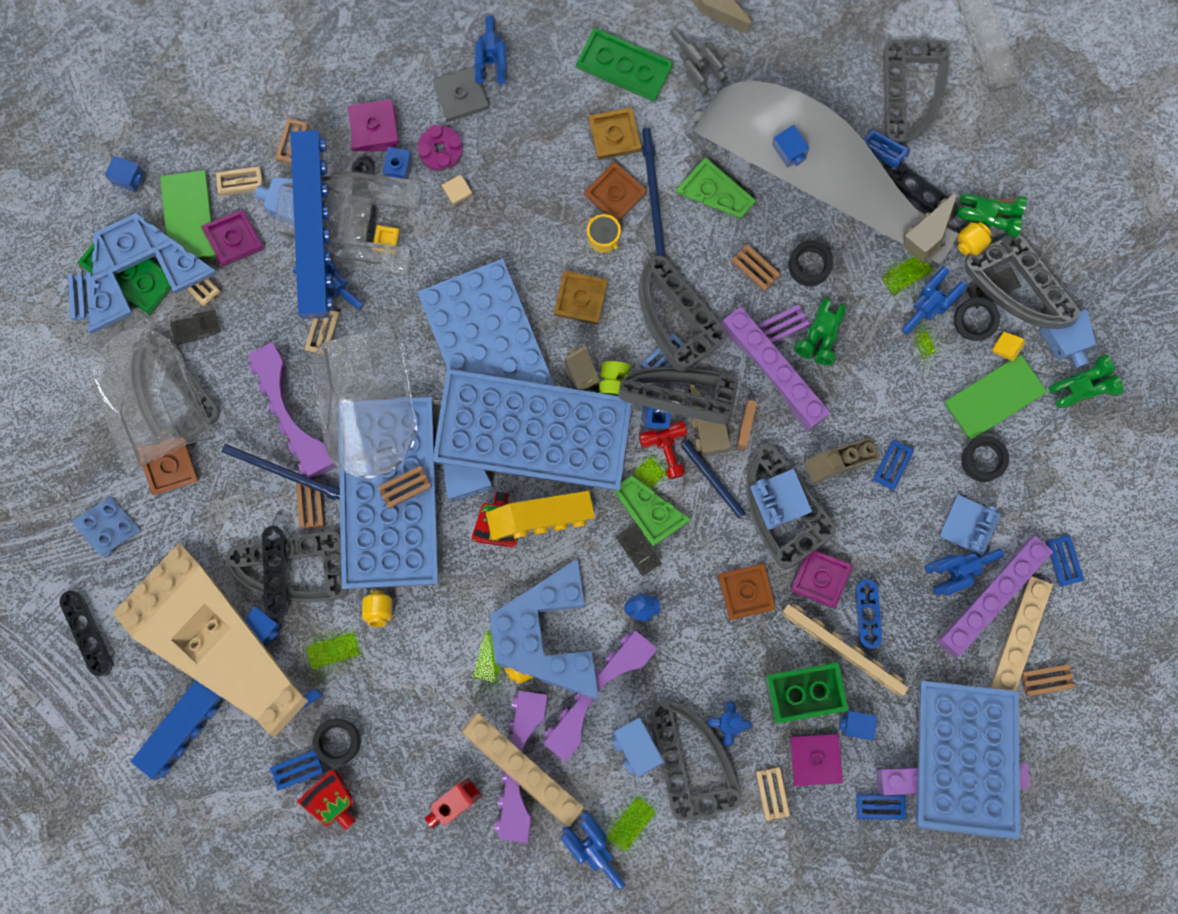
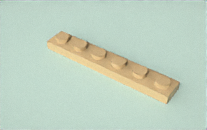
(1021, 635)
(851, 654)
(521, 769)

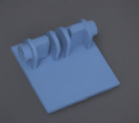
(780, 499)
(970, 525)
(106, 526)

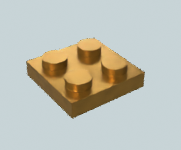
(614, 133)
(580, 297)

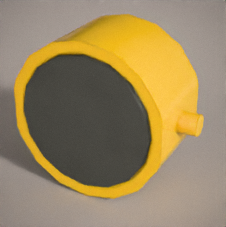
(603, 233)

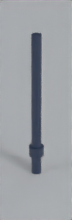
(649, 152)
(332, 491)

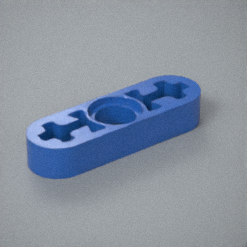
(875, 607)

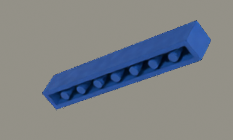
(310, 224)
(191, 712)

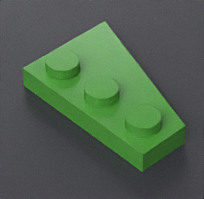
(715, 189)
(650, 512)

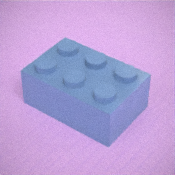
(637, 748)

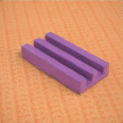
(800, 316)

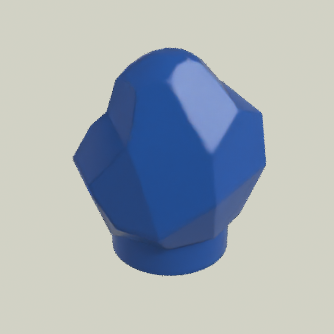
(642, 607)

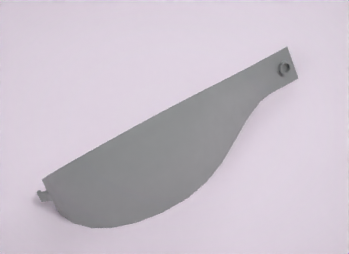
(838, 164)

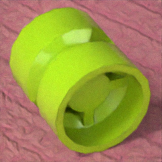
(612, 375)

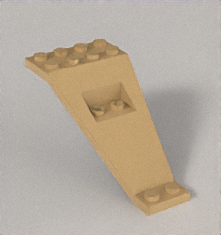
(199, 631)

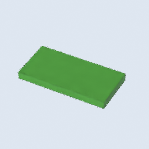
(186, 210)
(995, 397)

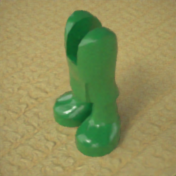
(987, 211)
(824, 327)
(1081, 385)

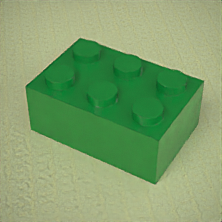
(806, 693)

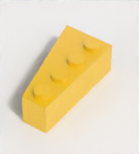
(540, 515)

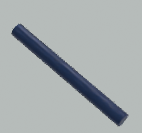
(713, 479)

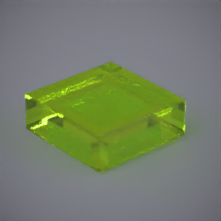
(924, 345)
(649, 473)

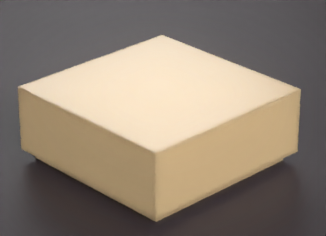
(457, 190)

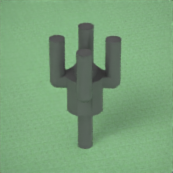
(697, 61)

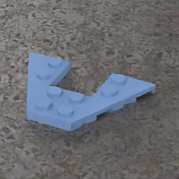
(125, 246)
(519, 641)

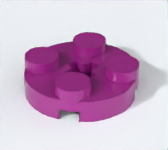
(444, 159)

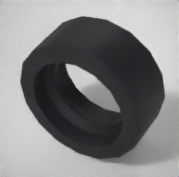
(815, 247)
(994, 319)
(997, 446)
(318, 741)

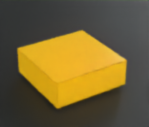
(387, 235)
(1008, 346)

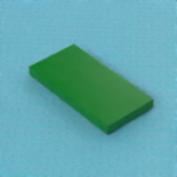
(624, 64)
(142, 284)

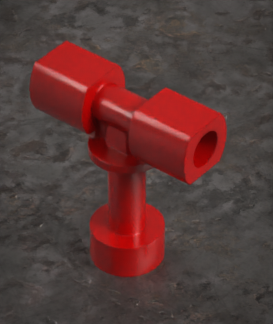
(664, 440)

